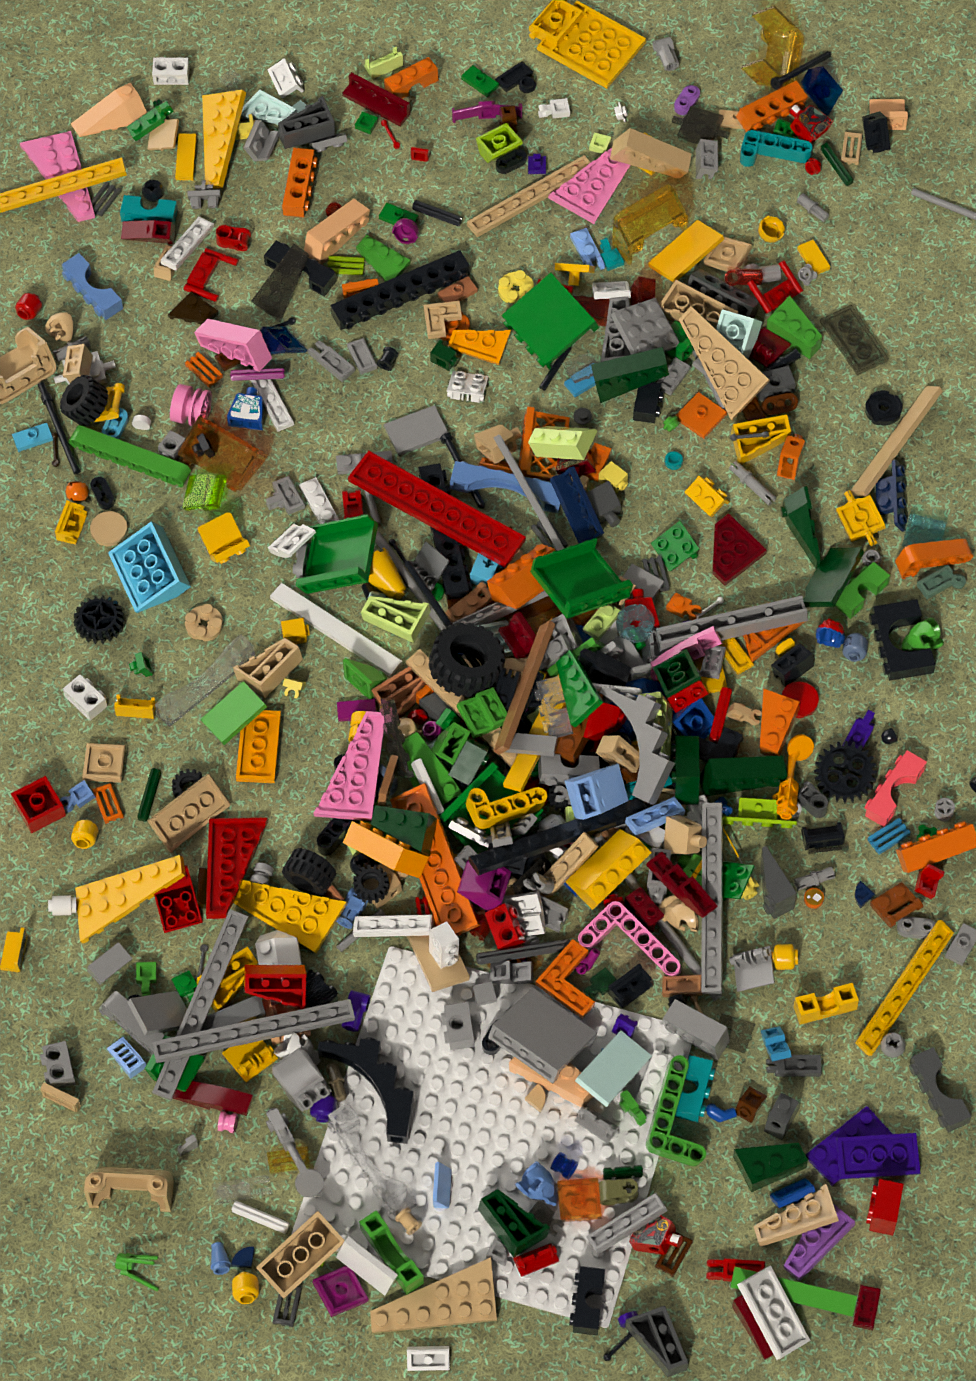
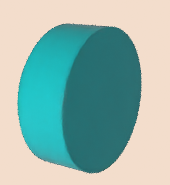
(673, 460)

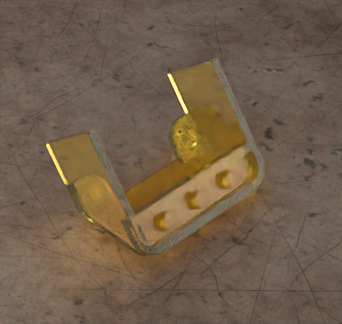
(783, 49)
(646, 218)

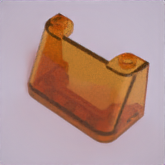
(233, 455)

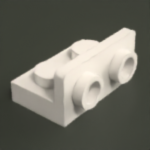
(285, 78)

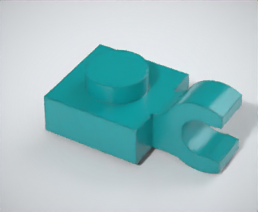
(610, 257)

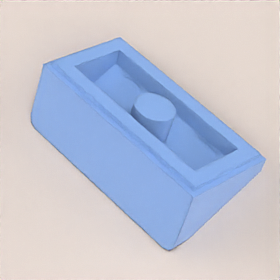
(442, 1186)

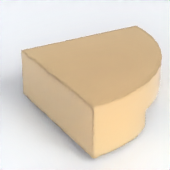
(536, 1098)

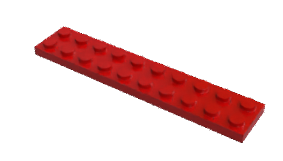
(437, 509)

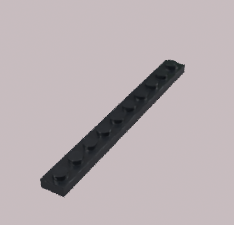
(553, 837)

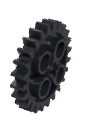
(840, 788)

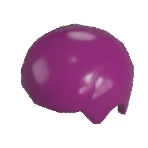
(406, 229)

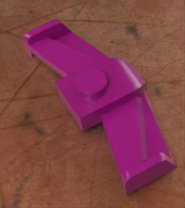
(483, 110)

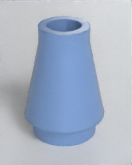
(219, 1260)

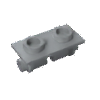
(650, 651)
(596, 1124)

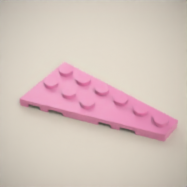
(55, 157)
(591, 187)
(355, 780)

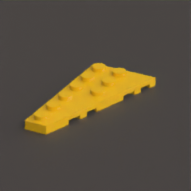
(291, 911)

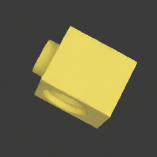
(615, 475)

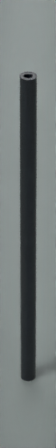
(435, 605)

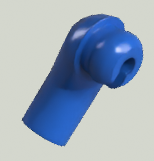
(718, 1114)

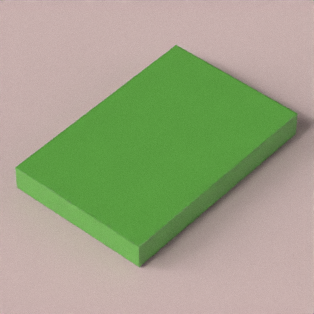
(233, 713)

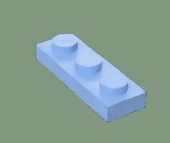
(654, 816)

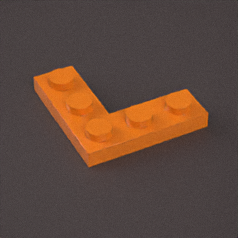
(554, 982)

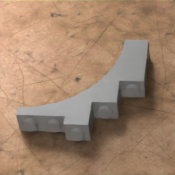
(654, 764)

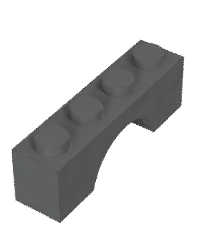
(951, 1111)

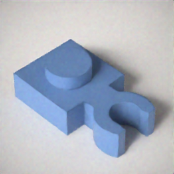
(79, 795)

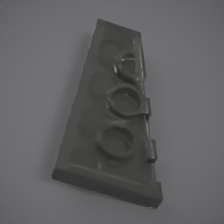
(280, 285)

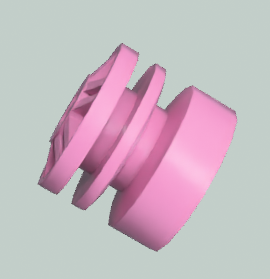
(188, 405)

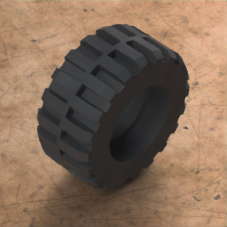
(468, 640)

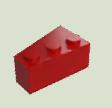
(277, 983)

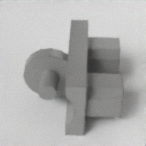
(205, 193)

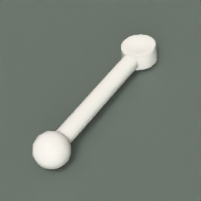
(720, 600)

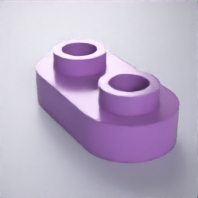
(686, 98)

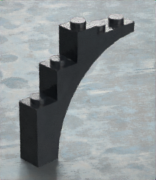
(383, 1077)

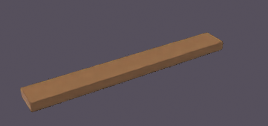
(524, 687)

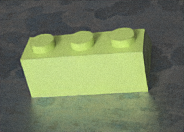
(561, 442)

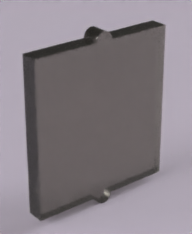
(739, 1032)

